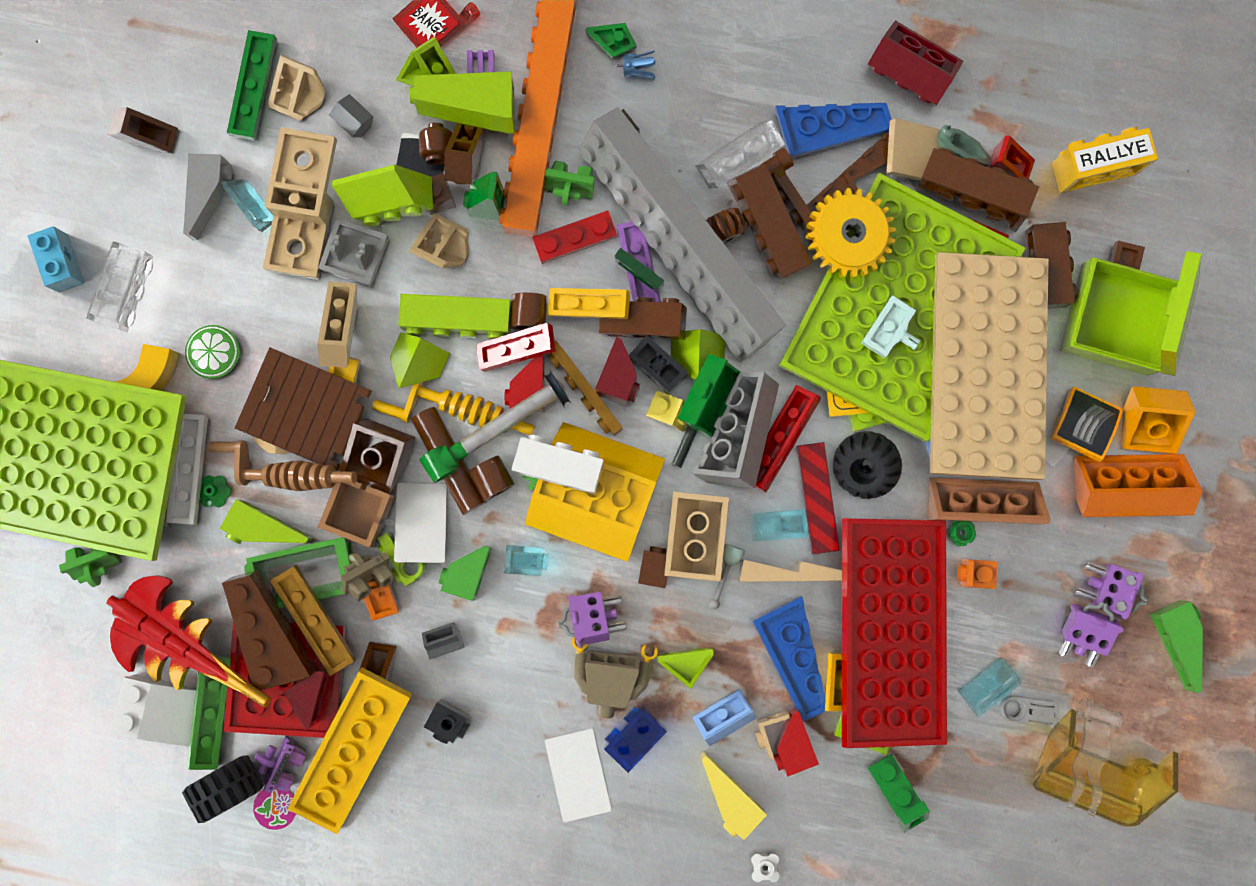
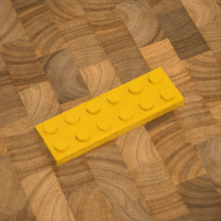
(349, 750)

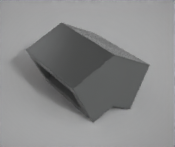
(351, 116)
(442, 640)

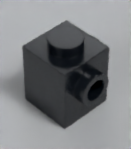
(447, 722)

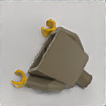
(611, 677)

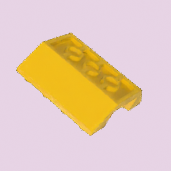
(612, 515)

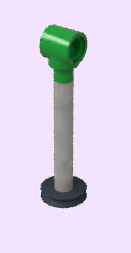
(444, 461)

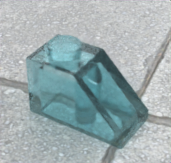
(778, 525)
(525, 560)

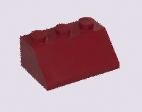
(915, 63)

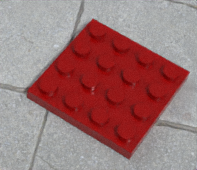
(279, 718)

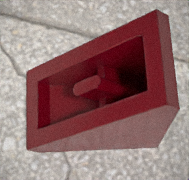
(307, 697)

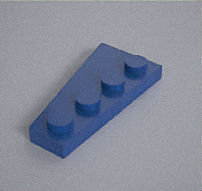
(818, 128)
(790, 647)

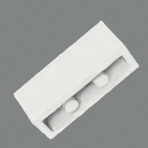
(558, 464)

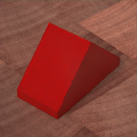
(1012, 158)

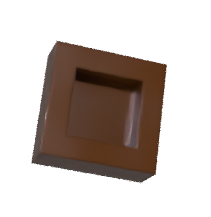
(1127, 254)

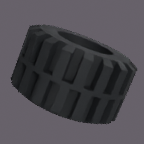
(222, 789)

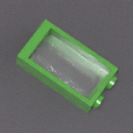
(319, 563)

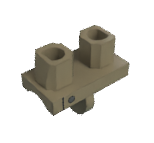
(364, 570)

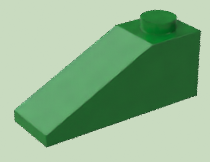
(485, 197)

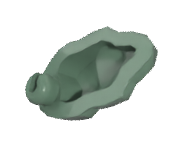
(962, 145)

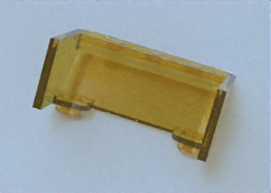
(1128, 791)

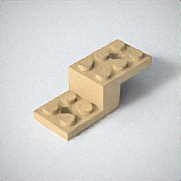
(299, 202)

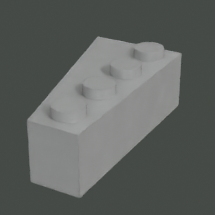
(740, 433)

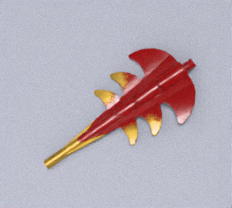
(142, 622)

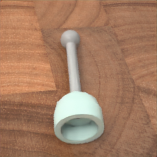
(731, 556)

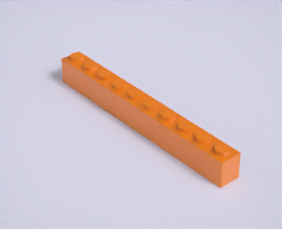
(538, 117)

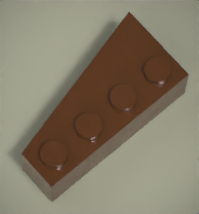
(979, 187)
(769, 221)
(264, 633)

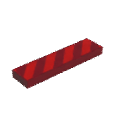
(817, 498)

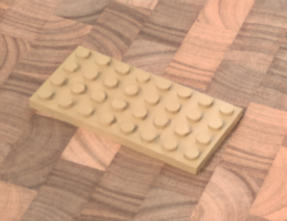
(989, 366)

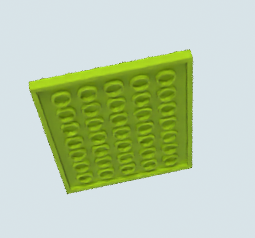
(843, 310)
(86, 459)

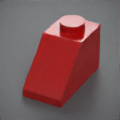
(526, 382)
(794, 746)

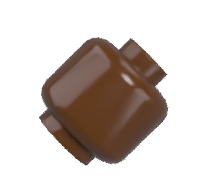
(433, 143)

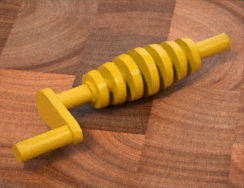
(455, 404)

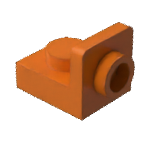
(977, 573)
(381, 601)

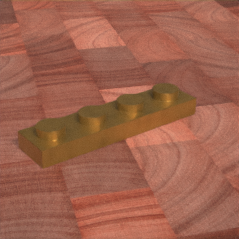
(591, 399)
(313, 620)

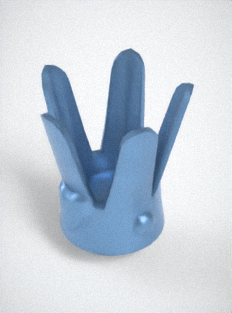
(634, 61)

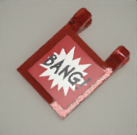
(433, 18)

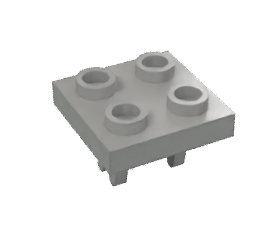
(353, 252)

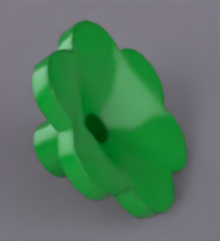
(219, 492)

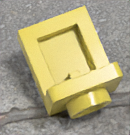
(666, 410)

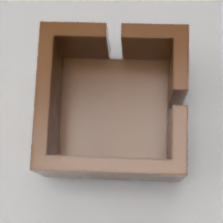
(356, 512)

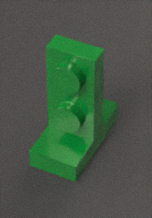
(899, 793)

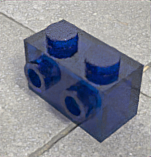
(634, 738)

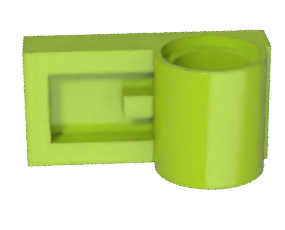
(387, 545)

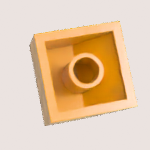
(1156, 419)

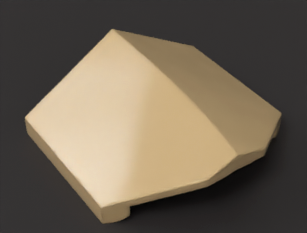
(296, 89)
(442, 243)

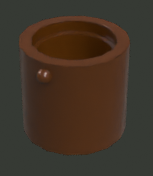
(527, 310)
(491, 478)

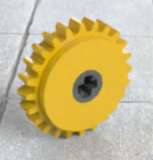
(835, 221)

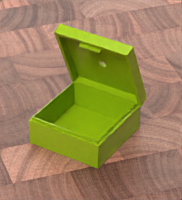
(1131, 316)

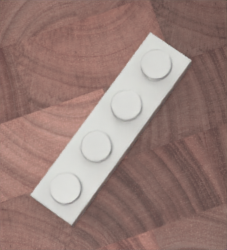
(187, 472)

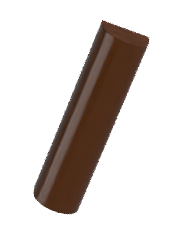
(435, 433)

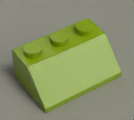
(385, 194)

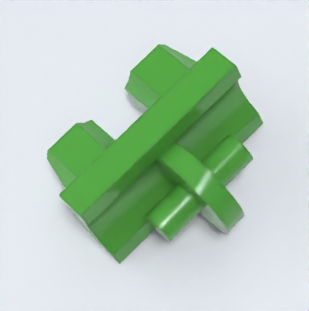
(569, 184)
(88, 567)

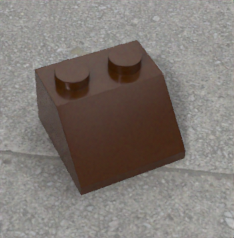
(377, 454)

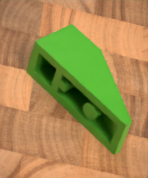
(1183, 639)

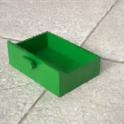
(709, 395)

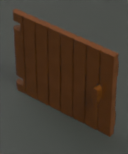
(304, 409)

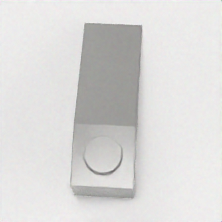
(203, 190)

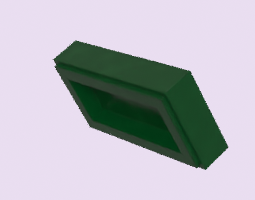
(639, 270)

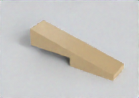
(755, 572)

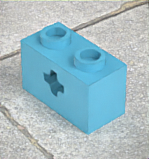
(55, 259)

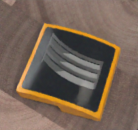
(1086, 424)

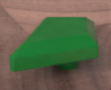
(613, 38)

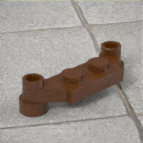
(798, 209)

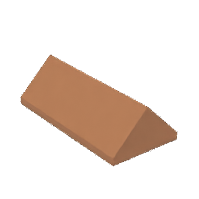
(986, 501)

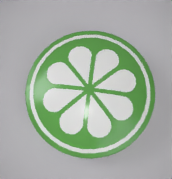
(212, 351)

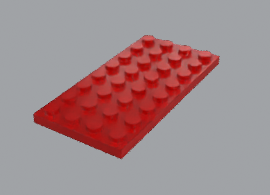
(894, 633)

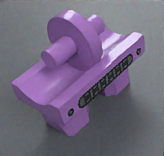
(275, 776)

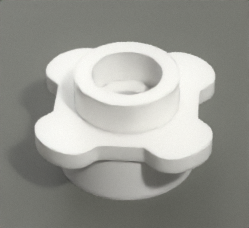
(768, 860)

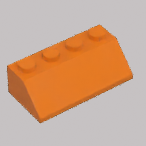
(1136, 486)

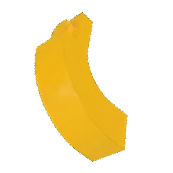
(154, 368)

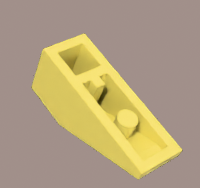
(736, 806)

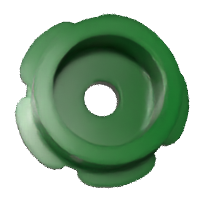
(968, 537)

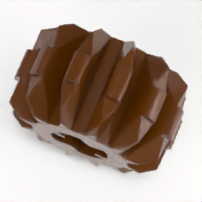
(728, 224)

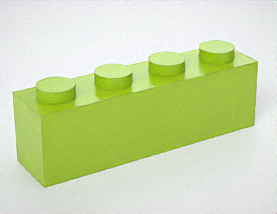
(454, 315)

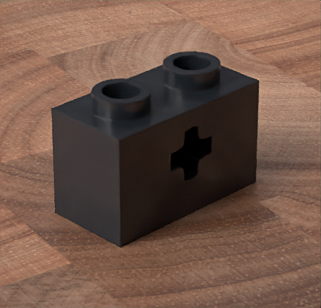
(658, 365)

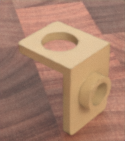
(761, 736)

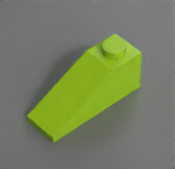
(252, 524)

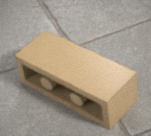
(337, 324)

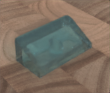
(249, 203)
(990, 686)

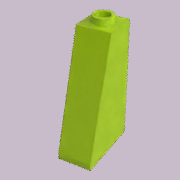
(467, 99)

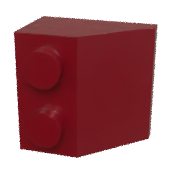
(618, 377)

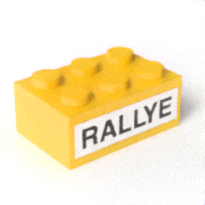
(1104, 159)

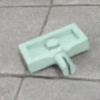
(890, 328)

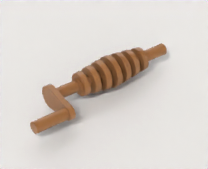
(287, 475)

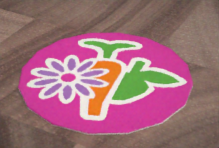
(271, 809)

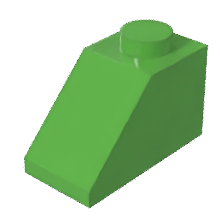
(465, 574)

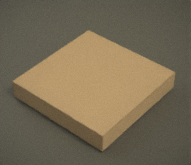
(910, 148)

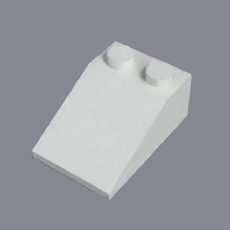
(154, 711)

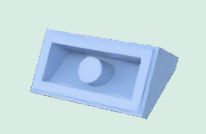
(724, 717)

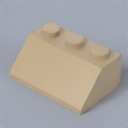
(696, 536)

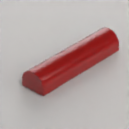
(785, 434)

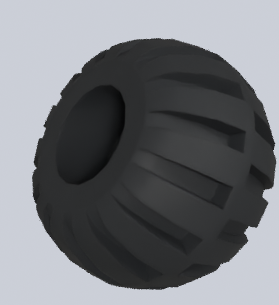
(861, 479)

